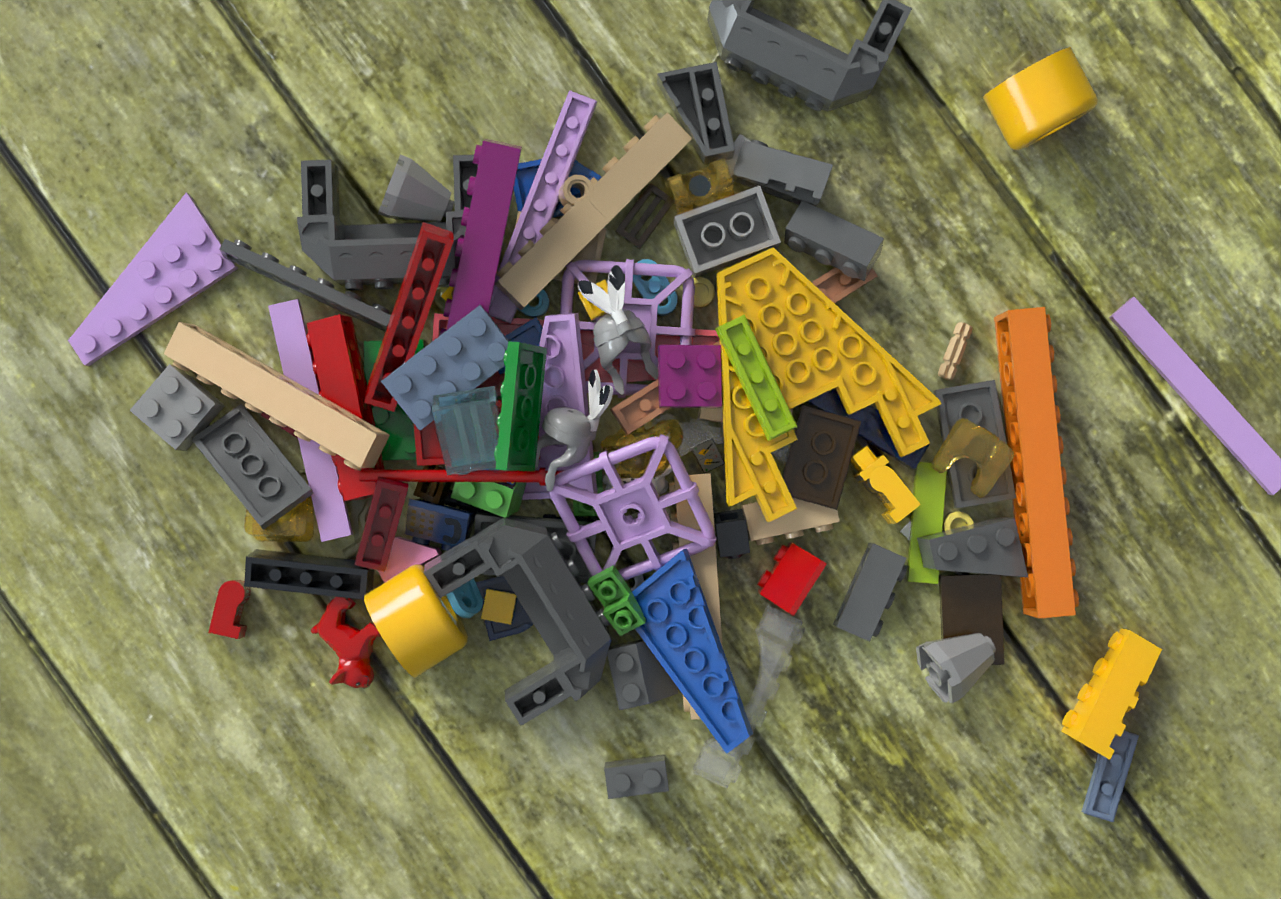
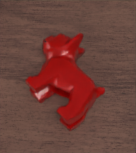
(349, 643)

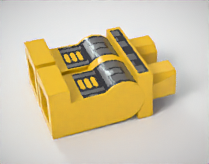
(884, 484)

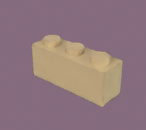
(791, 524)

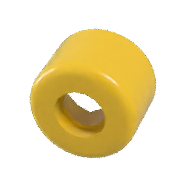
(1041, 99)
(415, 621)

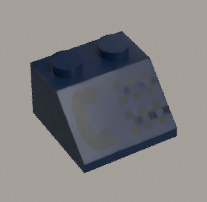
(438, 523)

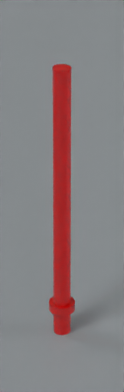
(536, 476)

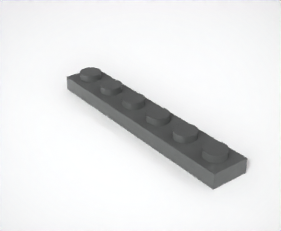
(297, 280)

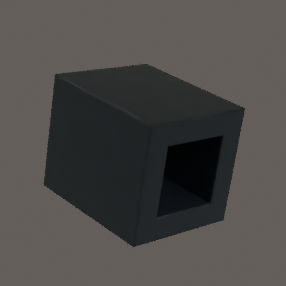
(731, 533)

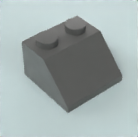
(638, 675)

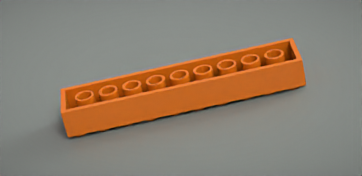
(1036, 464)

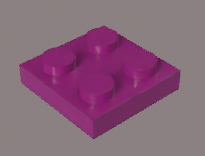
(689, 376)

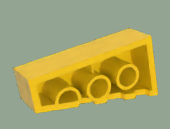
(1111, 692)

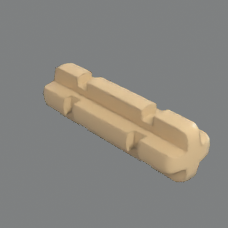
(955, 351)

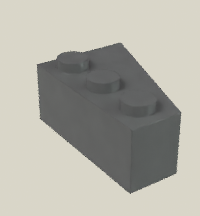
(700, 108)
(781, 173)
(976, 548)

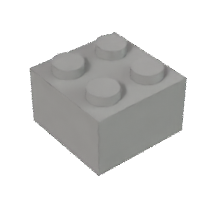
(177, 407)

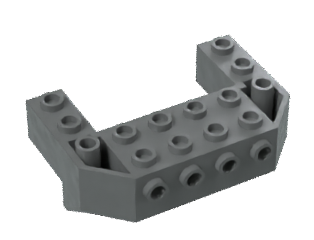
(800, 62)
(372, 251)
(552, 599)

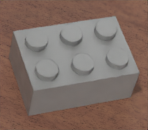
(726, 231)

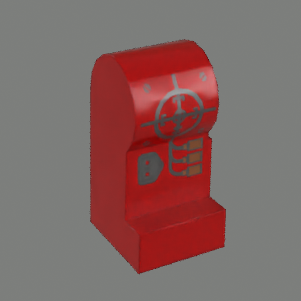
(229, 609)

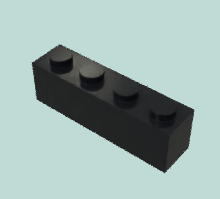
(307, 574)

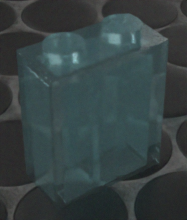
(467, 429)

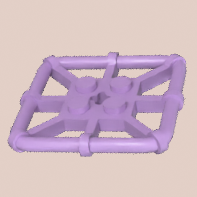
(643, 308)
(635, 494)

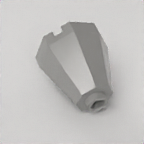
(415, 194)
(955, 663)

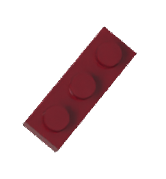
(381, 524)

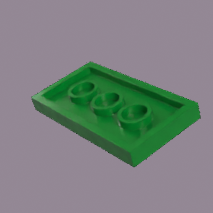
(520, 407)
(397, 423)

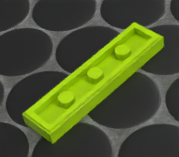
(756, 377)
(925, 519)

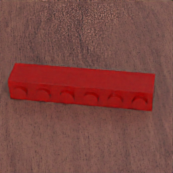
(410, 310)
(342, 382)

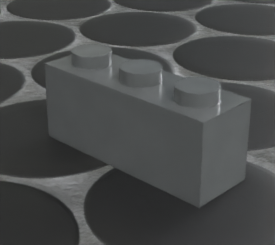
(833, 241)
(870, 592)

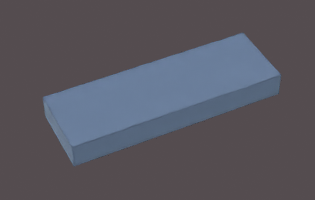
(1109, 778)

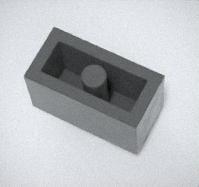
(636, 776)

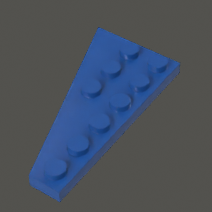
(690, 650)

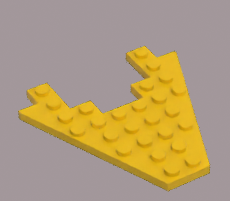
(809, 352)

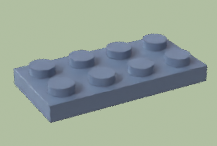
(449, 364)

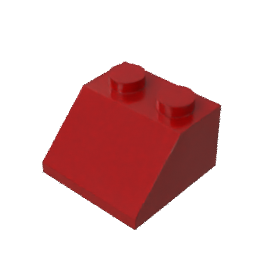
(790, 577)

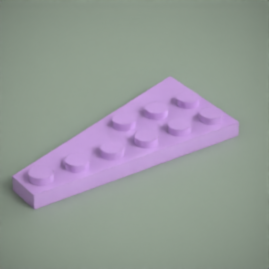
(165, 274)
(562, 387)

